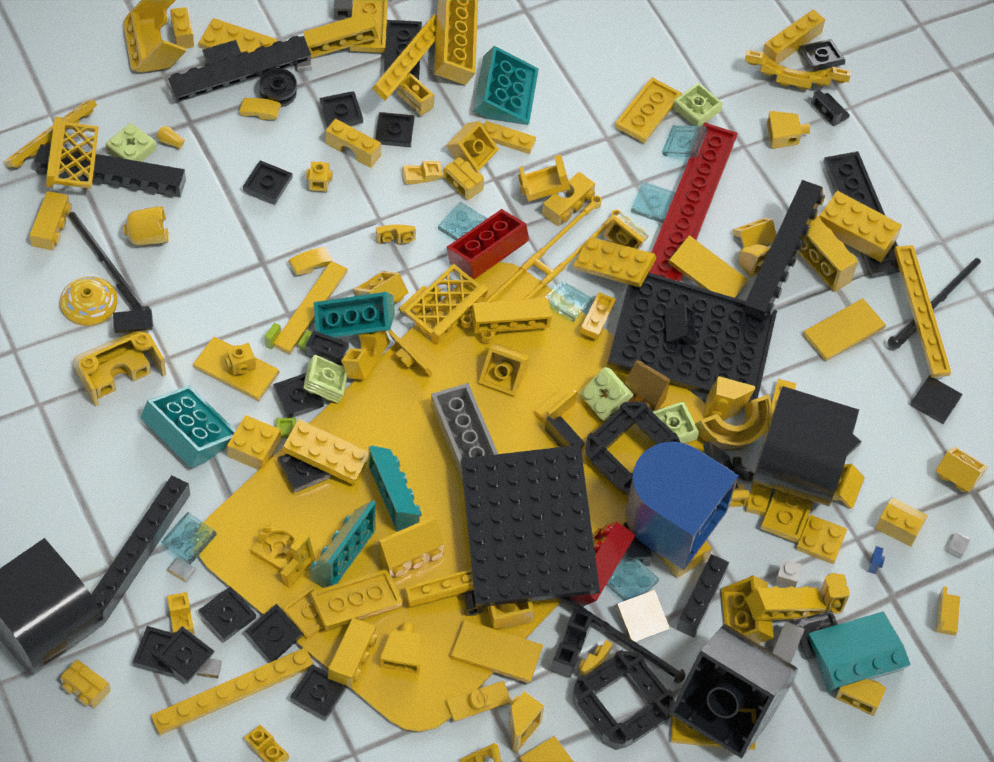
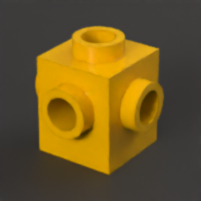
(319, 176)
(240, 359)

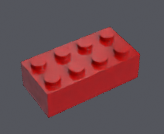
(488, 243)
(609, 548)

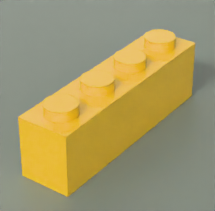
(341, 34)
(793, 36)
(511, 315)
(785, 603)

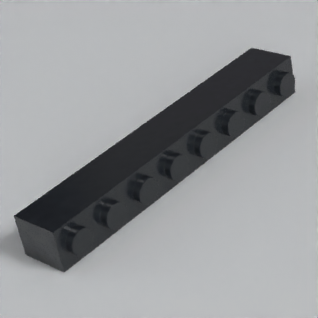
(238, 69)
(122, 173)
(784, 249)
(140, 545)

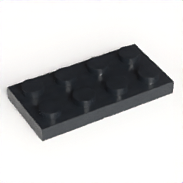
(398, 36)

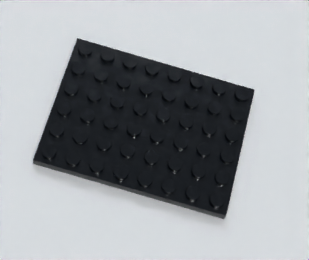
(726, 337)
(529, 526)

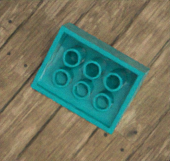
(505, 87)
(188, 425)
(344, 546)
(858, 651)

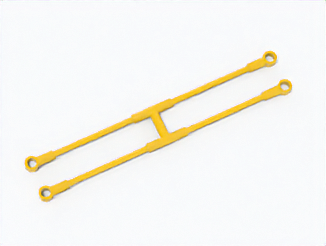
(534, 260)

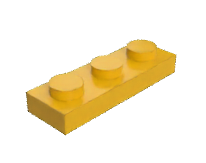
(510, 137)
(597, 315)

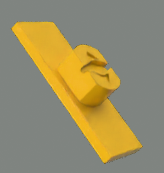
(407, 356)
(478, 701)

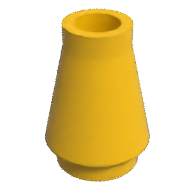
(170, 137)

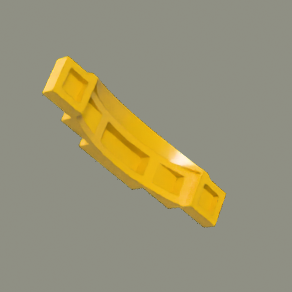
(800, 79)

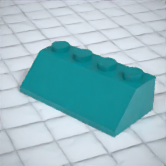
(355, 315)
(393, 488)

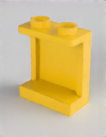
(544, 181)

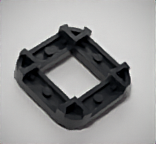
(613, 429)
(627, 733)

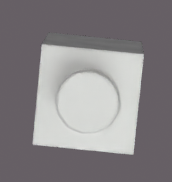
(788, 574)

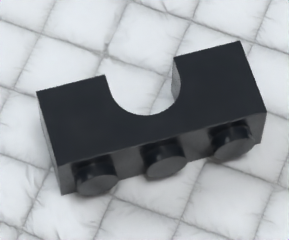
(572, 643)

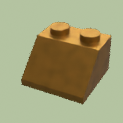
(647, 385)

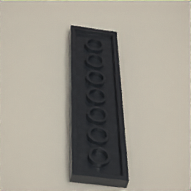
(851, 178)

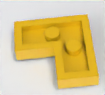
(302, 558)

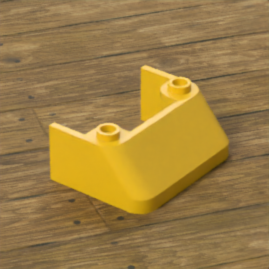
(144, 39)
(89, 361)

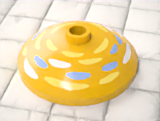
(90, 308)

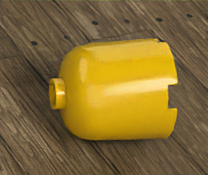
(146, 226)

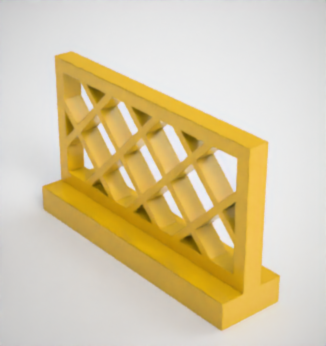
(57, 149)
(454, 317)

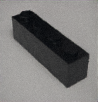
(702, 595)

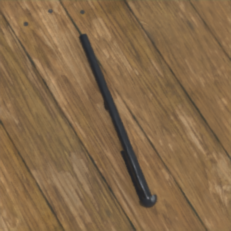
(122, 285)
(910, 329)
(678, 675)

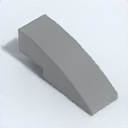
(788, 641)

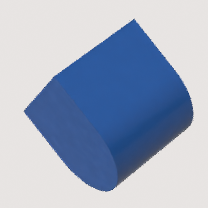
(677, 500)

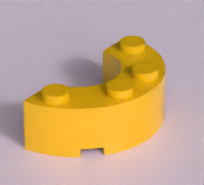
(737, 437)

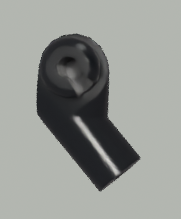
(744, 473)

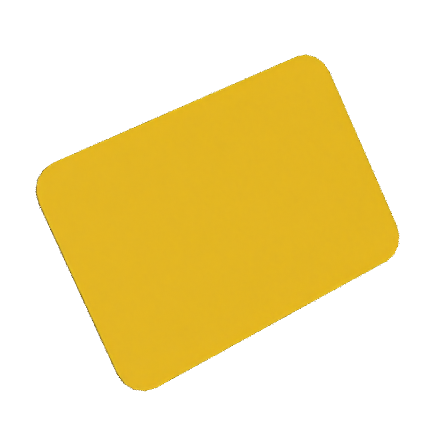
(396, 413)

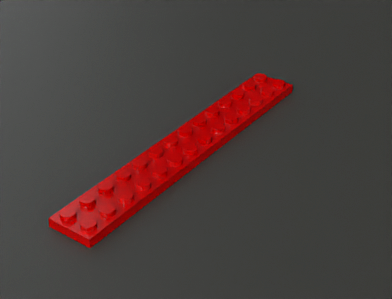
(692, 198)

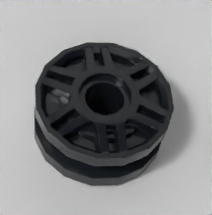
(279, 86)

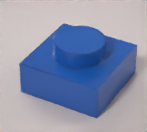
(877, 560)

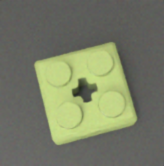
(697, 105)
(131, 144)
(325, 379)
(594, 394)
(680, 419)

